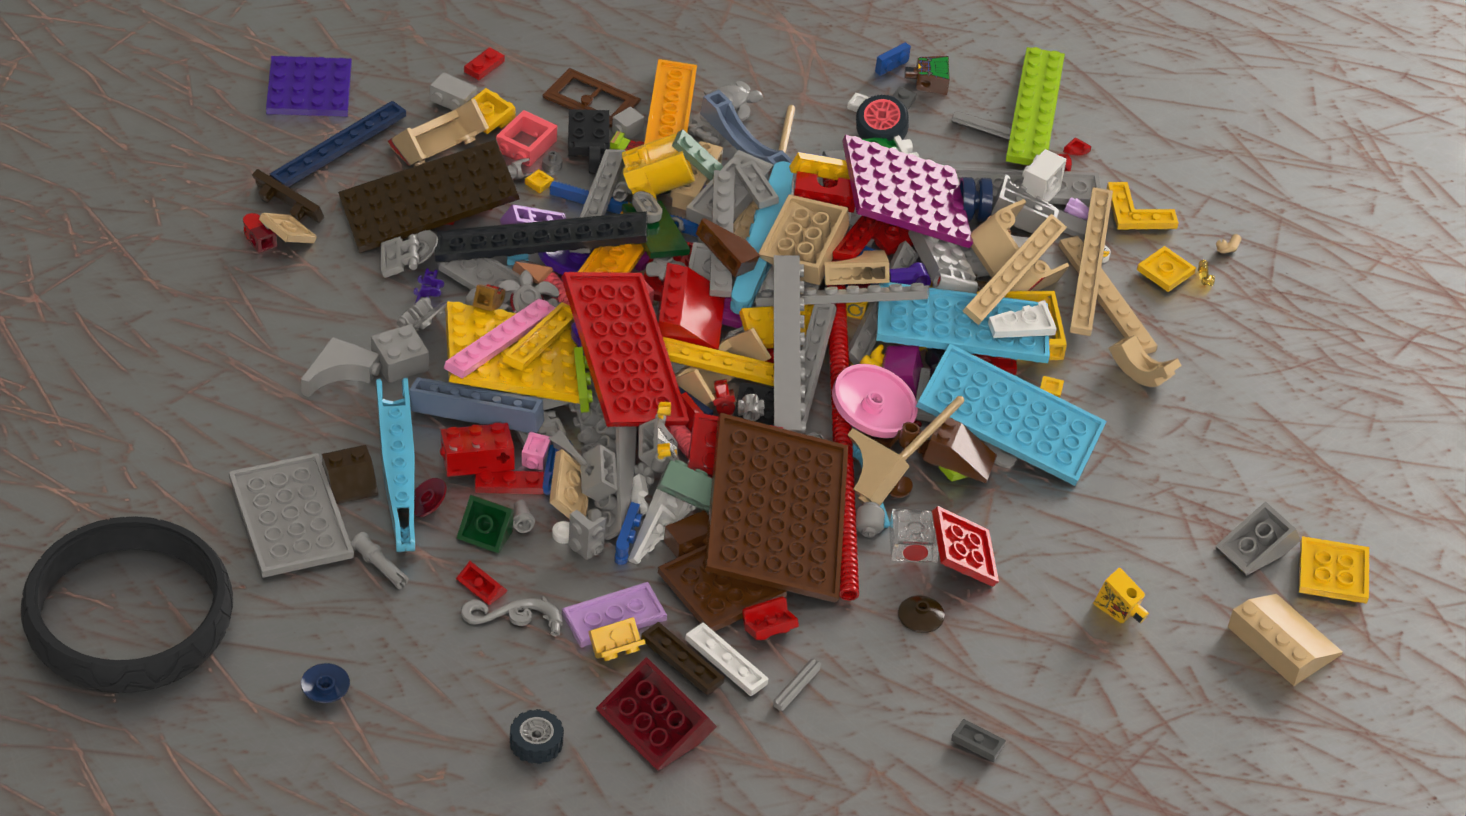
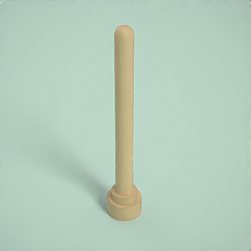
(786, 128)
(932, 427)

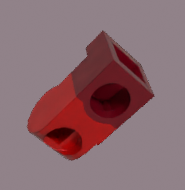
(258, 234)

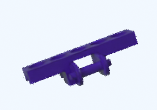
(428, 291)

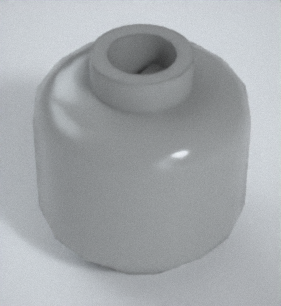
(870, 519)

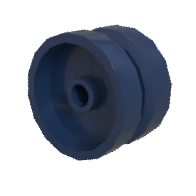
(977, 198)

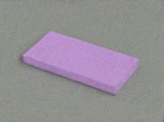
(617, 606)

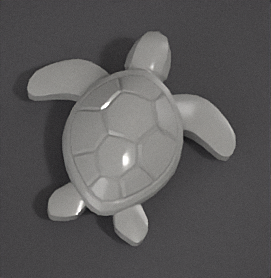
(740, 96)

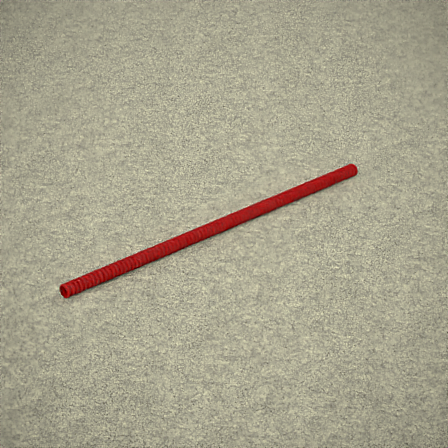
(838, 362)

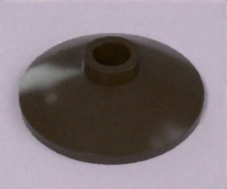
(921, 614)

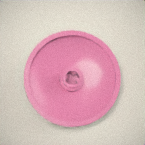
(874, 400)

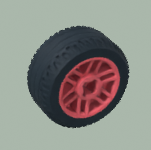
(882, 118)

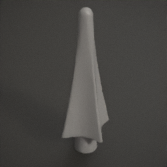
(561, 442)

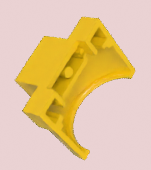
(656, 167)

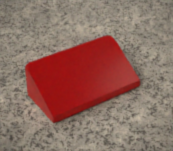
(480, 583)

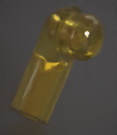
(1203, 269)

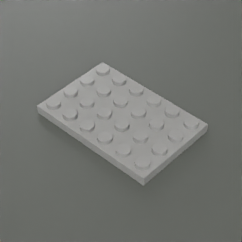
(290, 515)

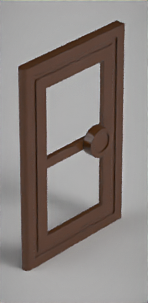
(553, 94)

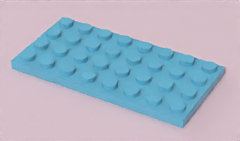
(942, 321)
(1013, 414)

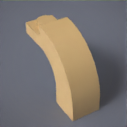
(1139, 366)

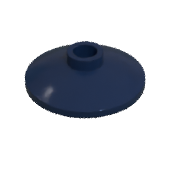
(325, 683)

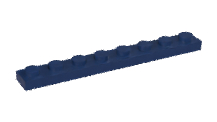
(339, 144)

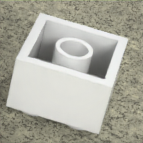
(1044, 175)

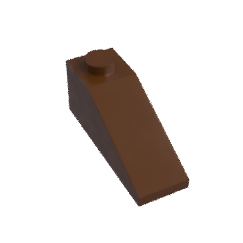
(729, 248)

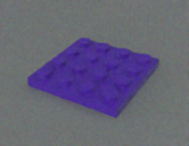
(309, 86)

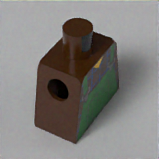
(930, 74)

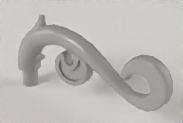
(520, 619)

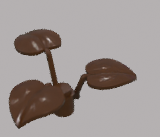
(906, 436)

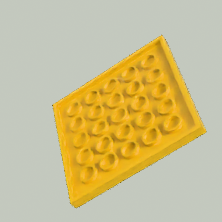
(547, 376)

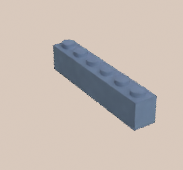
(476, 405)

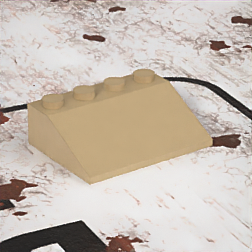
(807, 230)
(1282, 637)

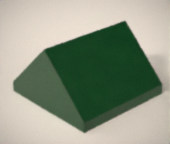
(486, 524)

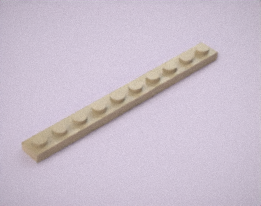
(1091, 262)

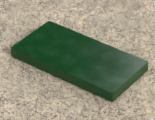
(662, 236)

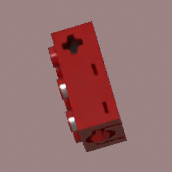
(477, 449)

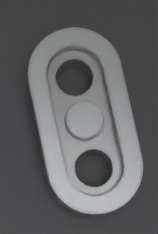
(645, 201)

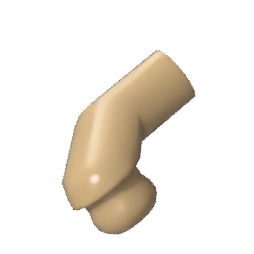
(1224, 247)

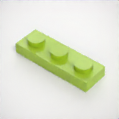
(583, 380)

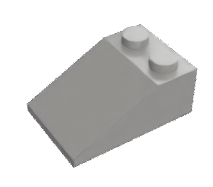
(1259, 540)

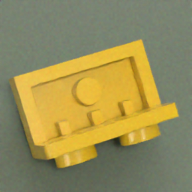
(615, 638)

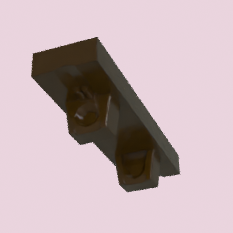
(300, 205)

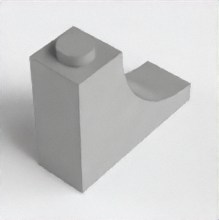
(340, 362)

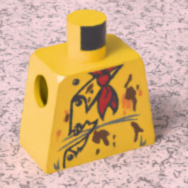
(1121, 598)

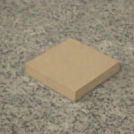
(288, 228)

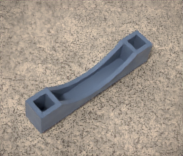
(722, 116)

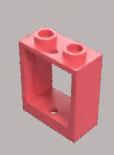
(532, 125)

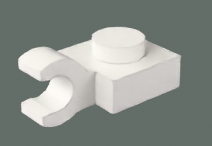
(639, 491)

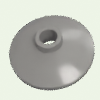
(427, 243)

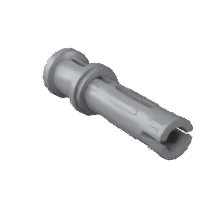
(373, 554)

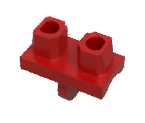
(724, 397)

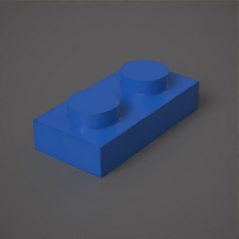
(893, 58)

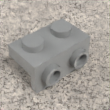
(585, 536)

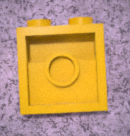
(495, 109)

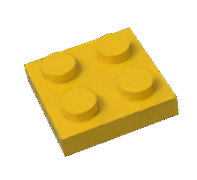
(1166, 268)

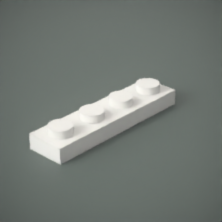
(727, 659)

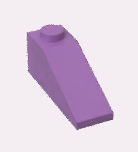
(523, 214)

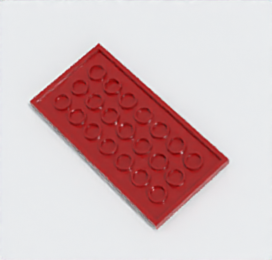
(623, 347)

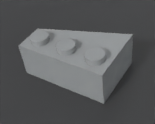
(1033, 212)

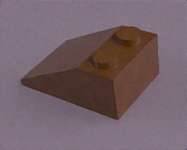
(960, 451)

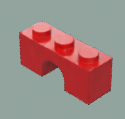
(808, 187)

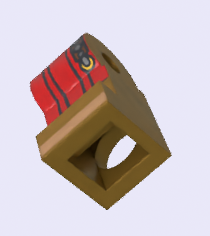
(488, 297)

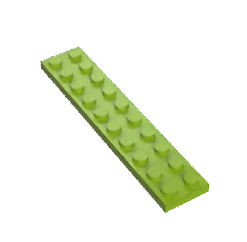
(1035, 105)

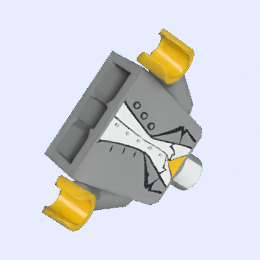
(656, 442)

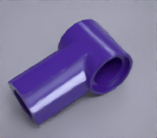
(914, 274)

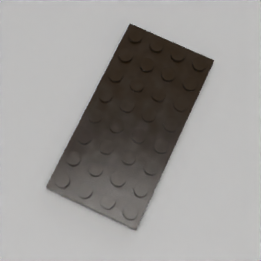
(428, 195)

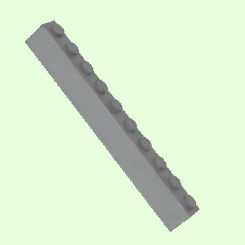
(787, 343)

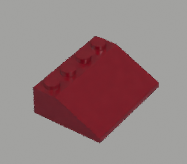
(655, 716)

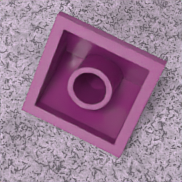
(905, 363)

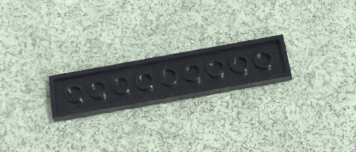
(541, 236)

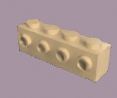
(685, 194)

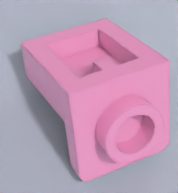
(535, 451)

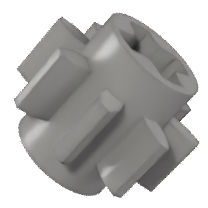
(751, 407)

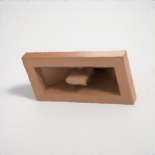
(538, 271)

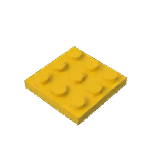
(1334, 570)

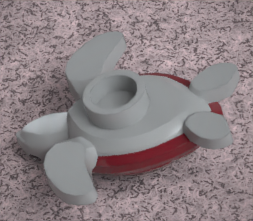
(525, 293)

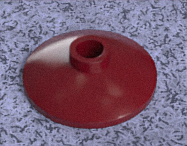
(428, 496)

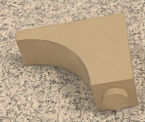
(864, 269)
(880, 469)

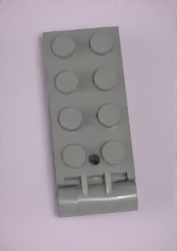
(702, 204)
(944, 263)

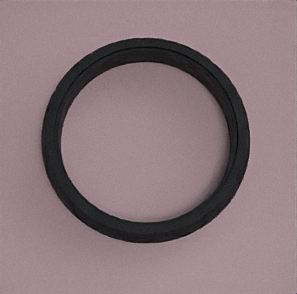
(130, 674)

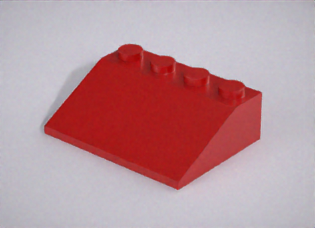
(687, 309)

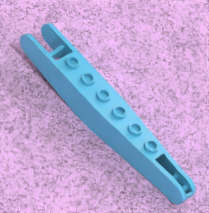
(748, 284)
(398, 461)

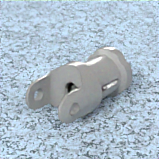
(516, 171)

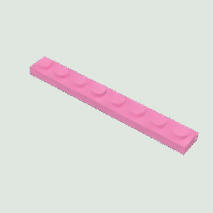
(498, 339)

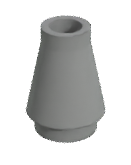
(523, 519)

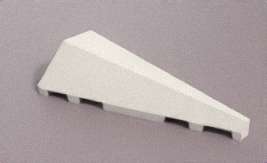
(662, 511)

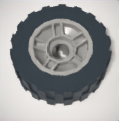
(536, 736)

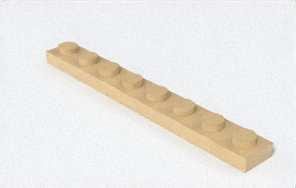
(1014, 269)
(1110, 299)

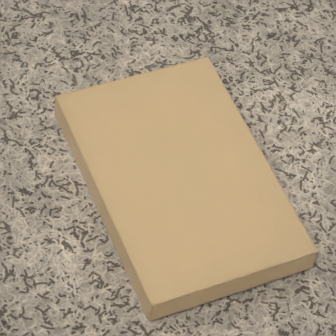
(566, 485)

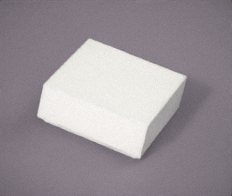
(856, 101)

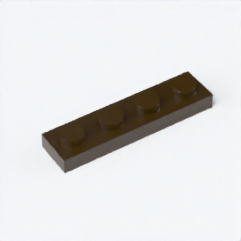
(682, 658)

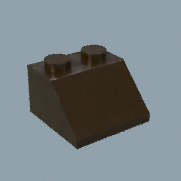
(350, 474)

